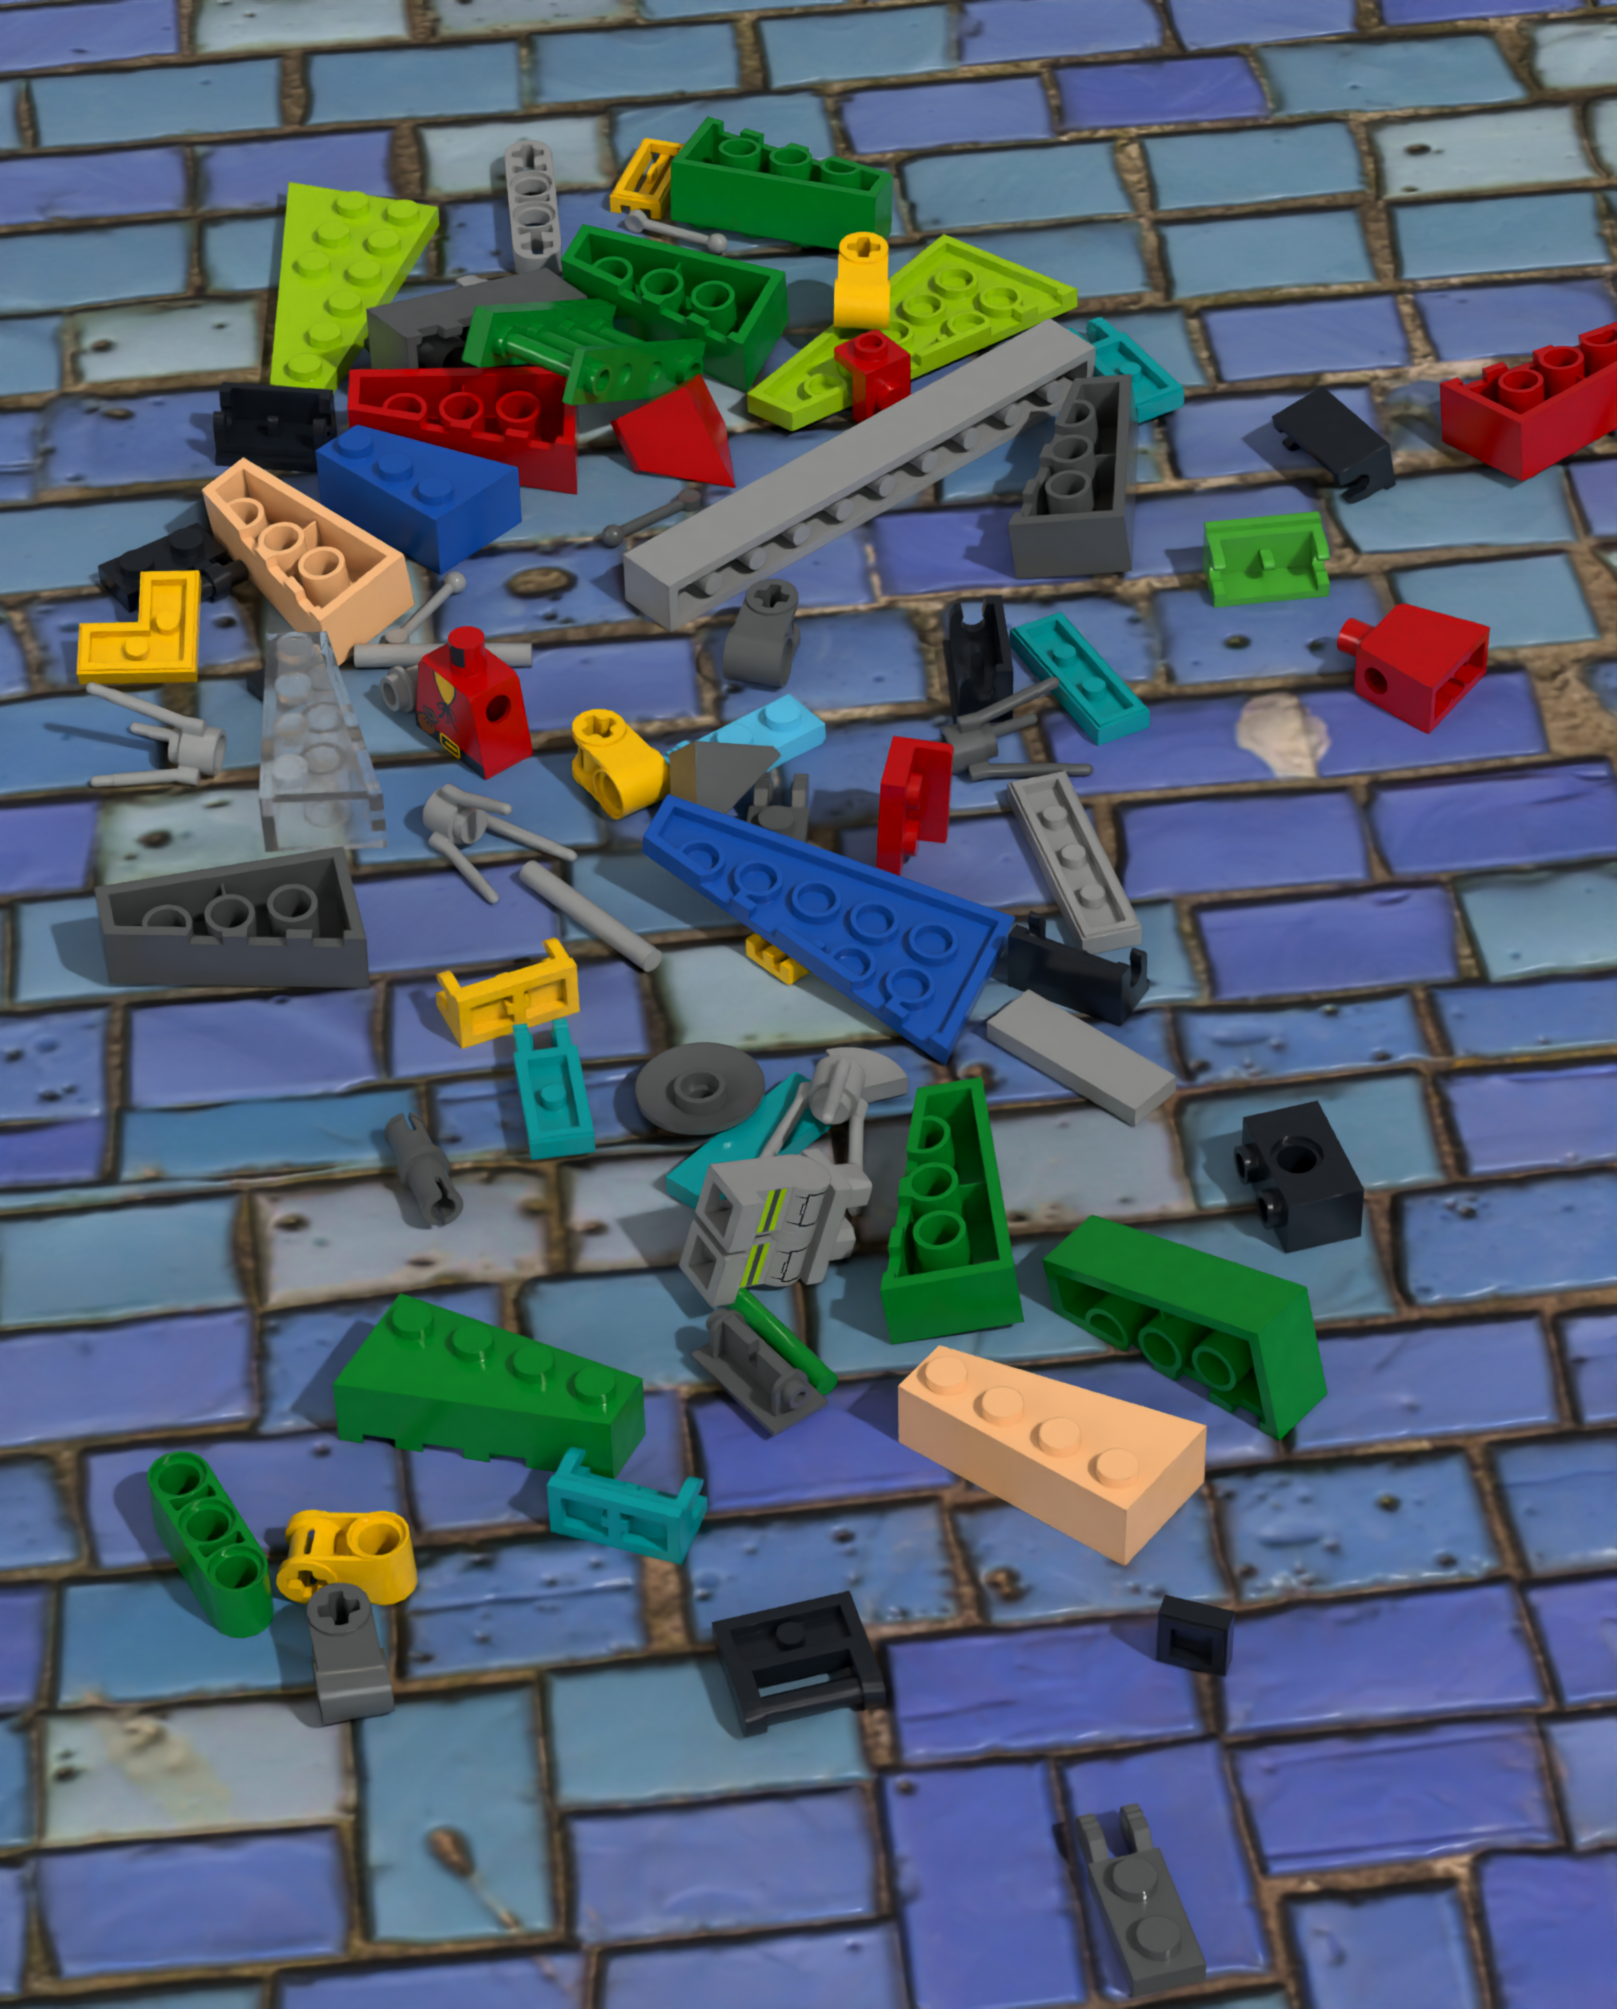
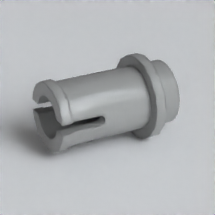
(400, 688)

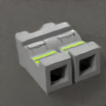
(775, 1226)

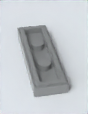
(1081, 1057)

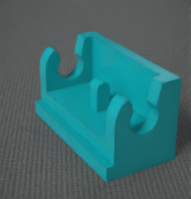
(624, 1512)

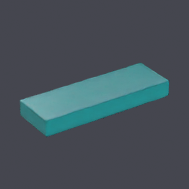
(1087, 683)
(746, 1141)

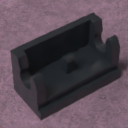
(273, 425)
(1338, 443)
(978, 660)
(1073, 975)

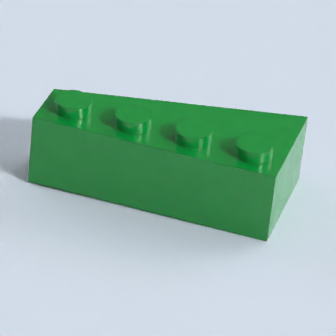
(775, 191)
(684, 295)
(951, 1232)
(1193, 1316)
(485, 1391)

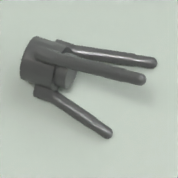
(976, 739)

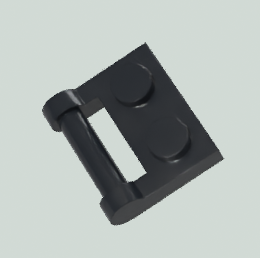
(796, 1644)

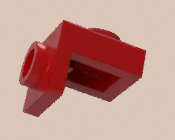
(878, 372)

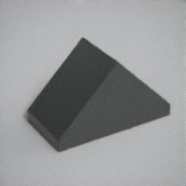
(717, 772)

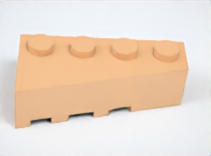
(308, 558)
(1053, 1448)

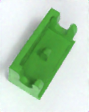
(1265, 559)

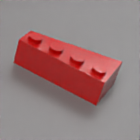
(1536, 410)
(482, 411)

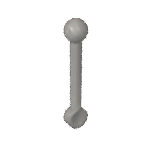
(637, 221)
(453, 584)

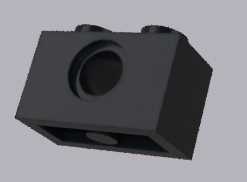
(1300, 1177)

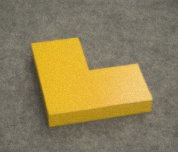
(158, 646)

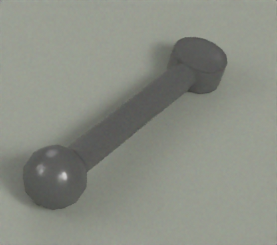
(687, 500)

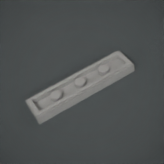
(1074, 863)

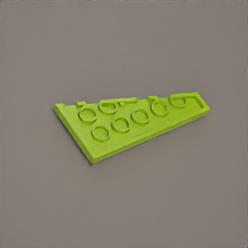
(335, 263)
(940, 310)

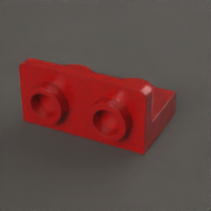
(913, 799)

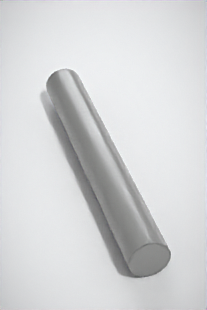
(410, 654)
(590, 916)

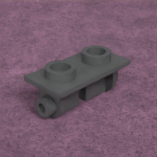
(756, 1373)

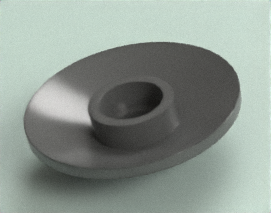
(700, 1088)

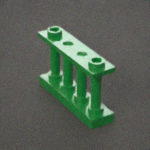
(581, 345)

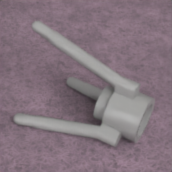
(192, 744)
(461, 819)
(832, 1098)

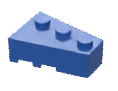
(418, 494)

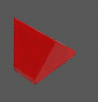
(678, 435)

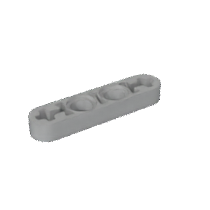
(533, 209)

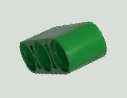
(211, 1544)

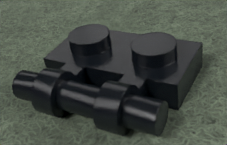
(181, 551)

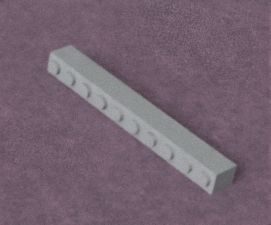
(855, 476)

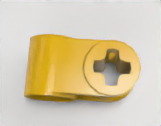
(862, 283)
(617, 764)
(349, 1548)

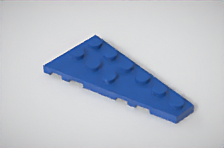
(870, 934)

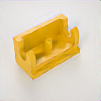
(511, 998)

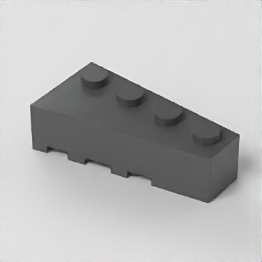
(435, 326)
(1084, 494)
(238, 925)

